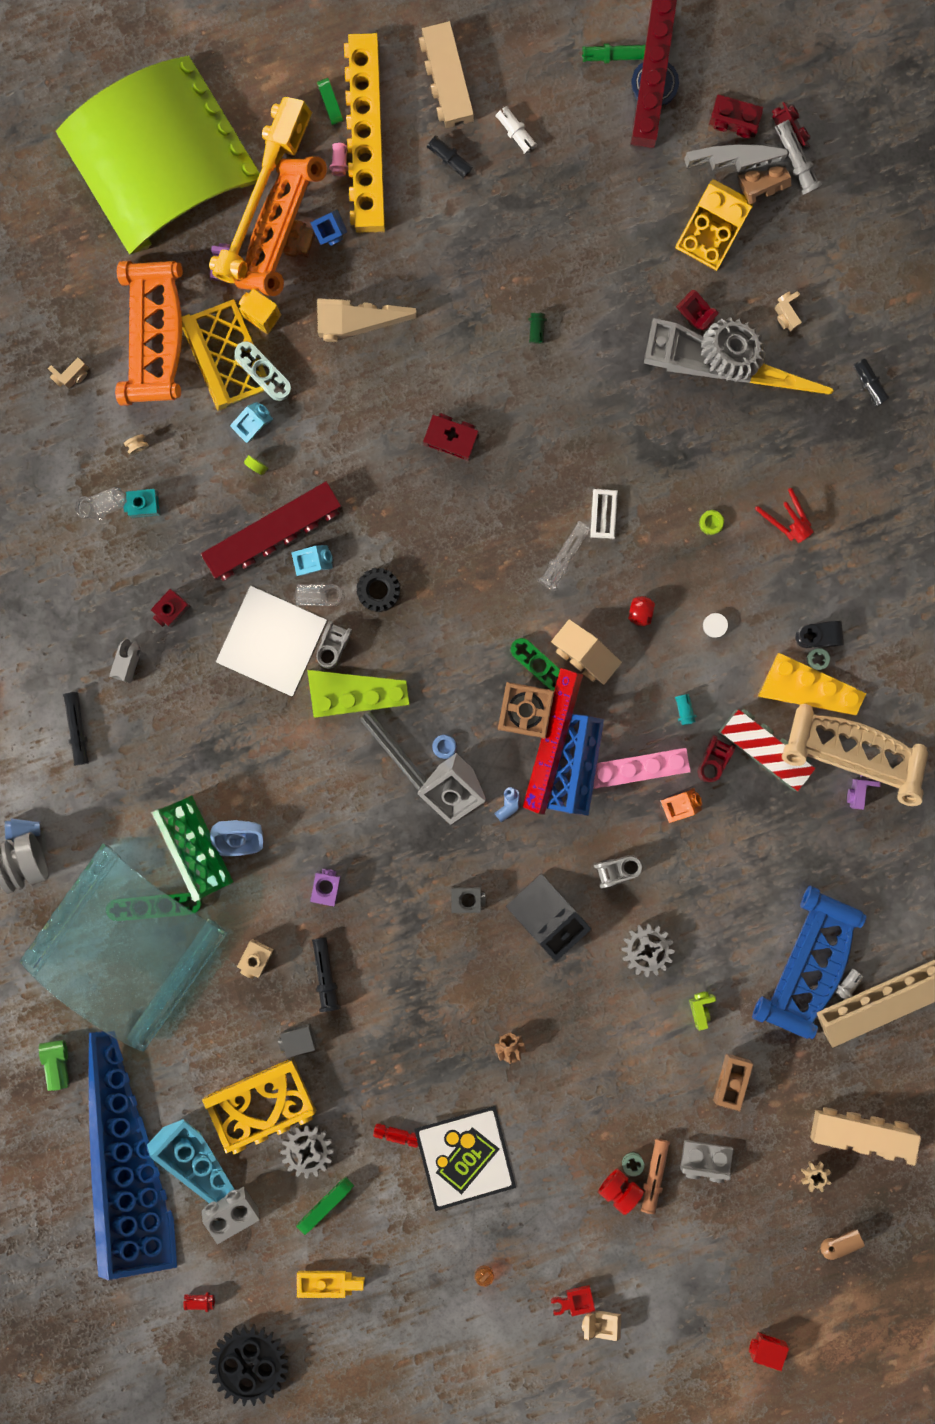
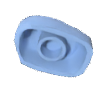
(236, 837)

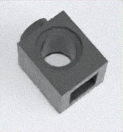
(457, 905)
(297, 1041)

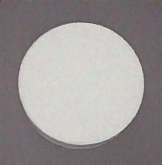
(715, 625)

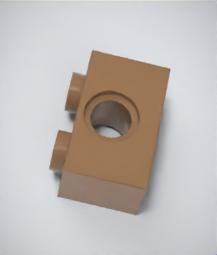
(733, 1082)

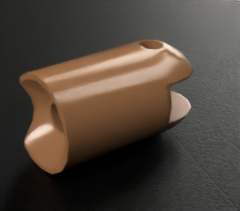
(842, 1245)

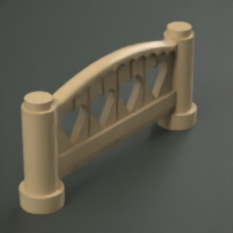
(805, 742)

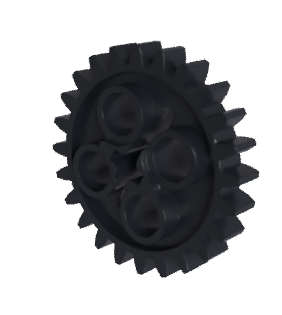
(266, 1352)

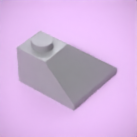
(452, 789)

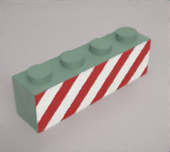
(764, 748)

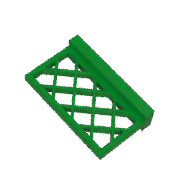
(196, 837)

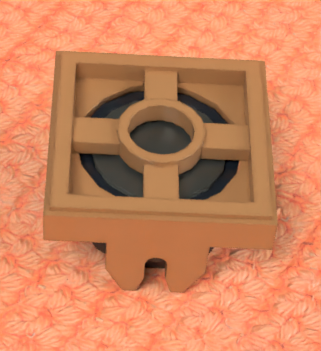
(525, 710)

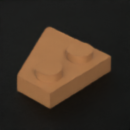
(767, 182)

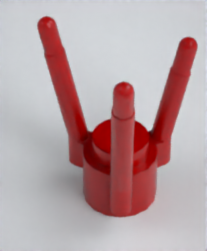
(799, 528)

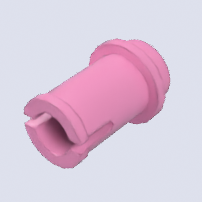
(339, 159)

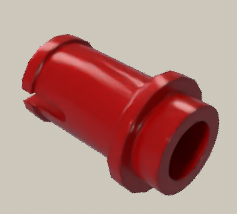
(199, 1302)

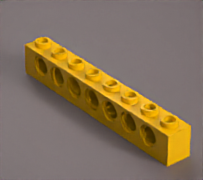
(365, 47)

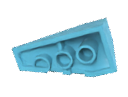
(190, 1159)

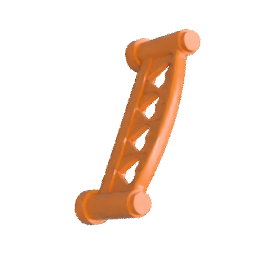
(298, 174)
(143, 280)

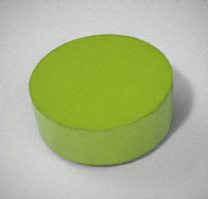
(255, 465)
(711, 522)

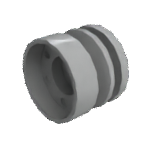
(22, 861)

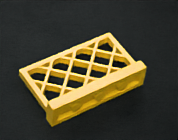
(204, 356)

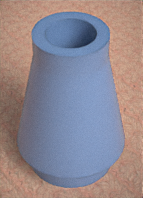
(19, 827)

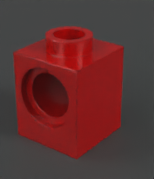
(768, 1351)

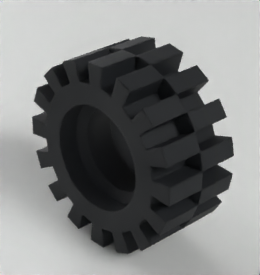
(367, 579)

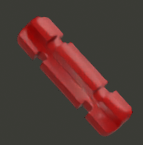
(395, 1135)

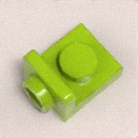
(700, 1014)

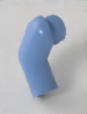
(511, 804)

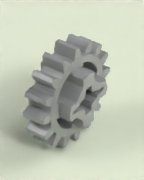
(637, 954)
(316, 1154)

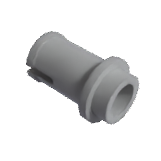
(849, 984)

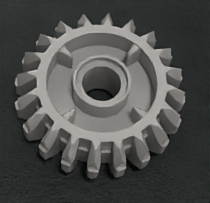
(739, 363)

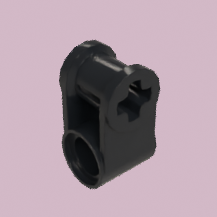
(824, 635)

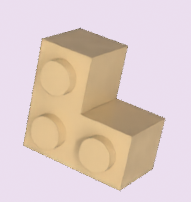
(585, 652)

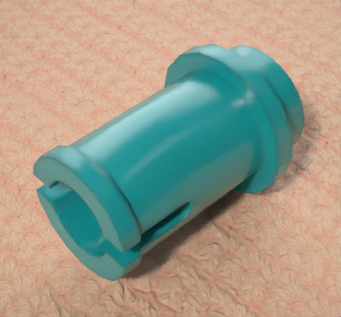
(685, 709)

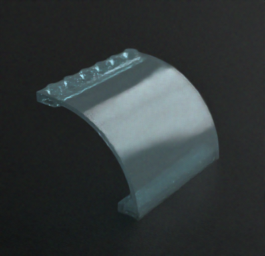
(121, 950)

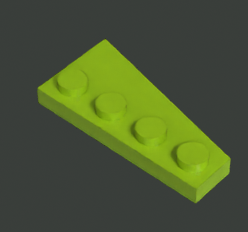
(353, 693)

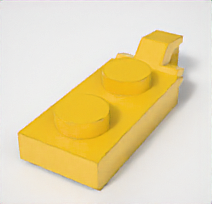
(327, 1284)

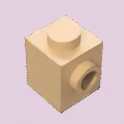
(254, 959)

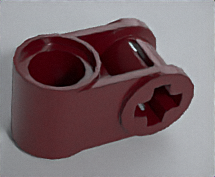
(716, 758)

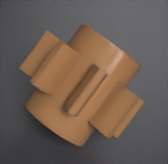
(510, 1048)

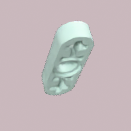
(245, 362)

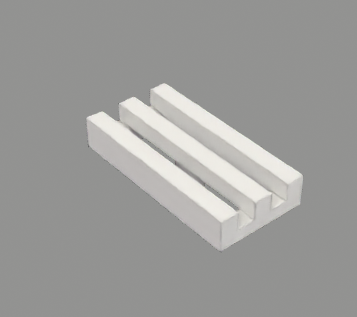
(593, 534)

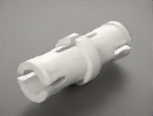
(516, 130)

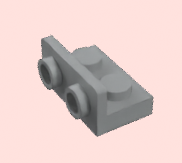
(706, 1161)

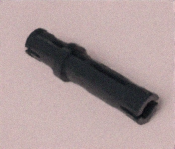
(76, 731)

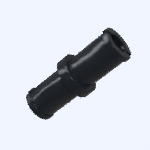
(449, 156)

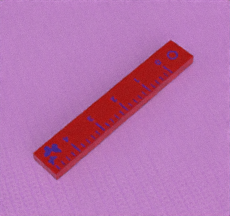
(552, 746)

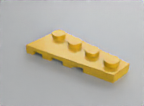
(801, 684)

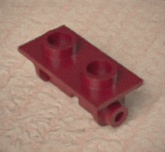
(791, 113)

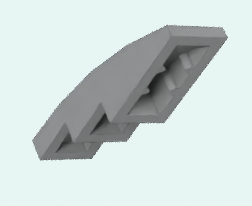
(744, 156)

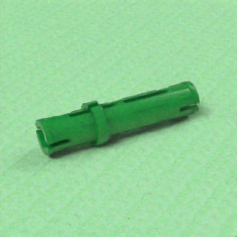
(613, 53)

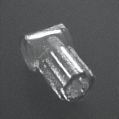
(101, 504)
(317, 595)

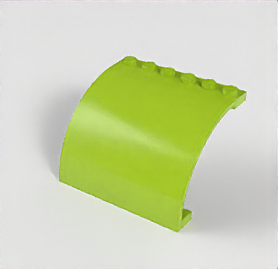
(155, 149)

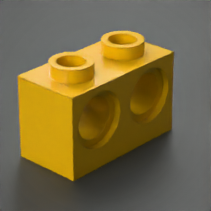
(259, 310)

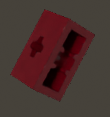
(438, 440)

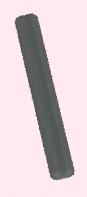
(393, 750)

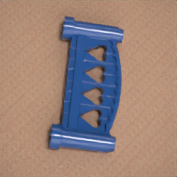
(822, 913)

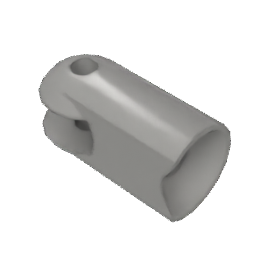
(125, 661)

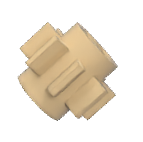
(814, 1170)

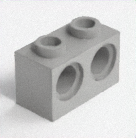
(233, 1219)

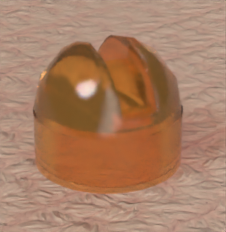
(479, 1274)

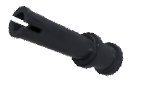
(326, 987)

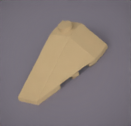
(344, 320)

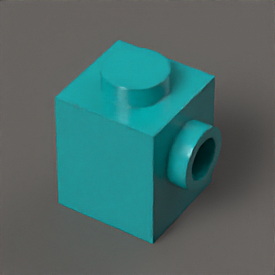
(142, 503)

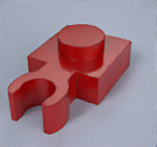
(578, 1301)

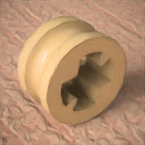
(136, 444)

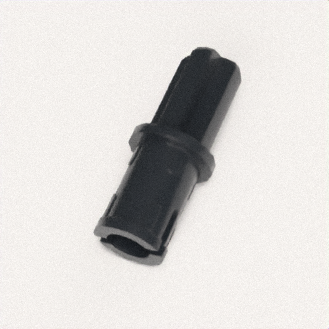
(871, 381)

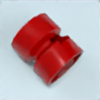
(619, 1190)

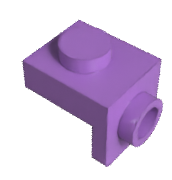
(857, 794)

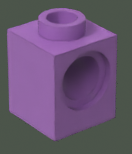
(321, 897)

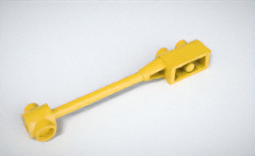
(281, 137)

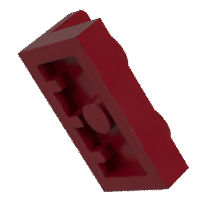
(735, 116)

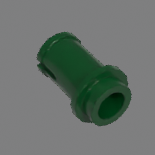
(537, 328)

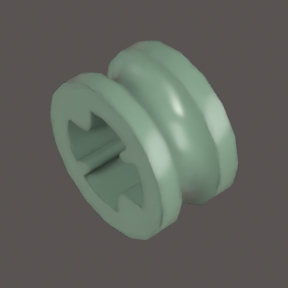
(818, 651)
(628, 1170)

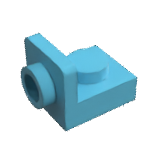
(251, 421)
(312, 560)

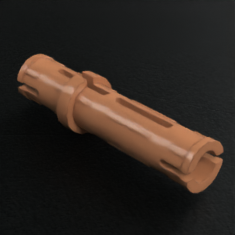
(649, 1204)

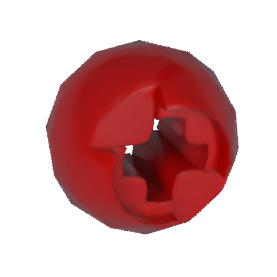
(641, 611)

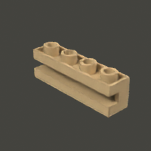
(447, 74)

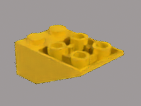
(714, 224)

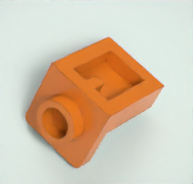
(682, 805)

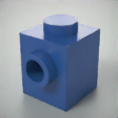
(329, 228)

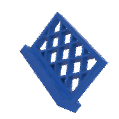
(582, 766)

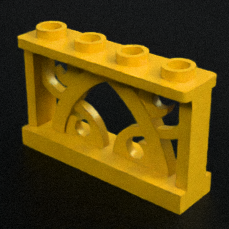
(226, 1099)

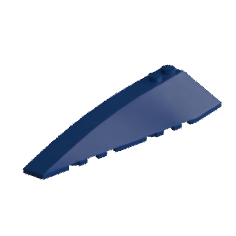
(128, 1200)

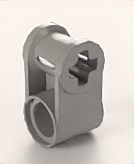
(333, 643)
(616, 870)

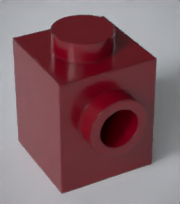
(169, 609)

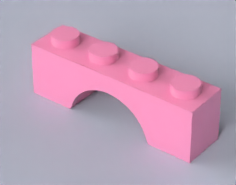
(641, 768)

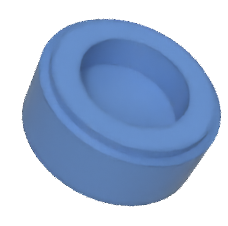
(444, 746)

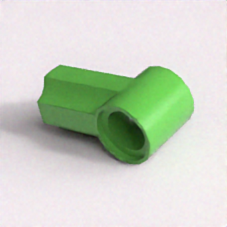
(54, 1058)

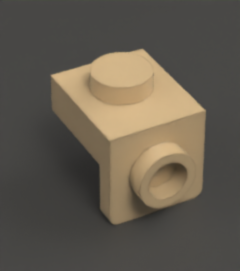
(787, 316)
(73, 374)
(602, 1325)

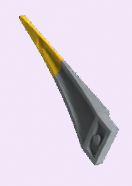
(680, 352)

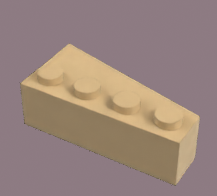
(865, 1135)

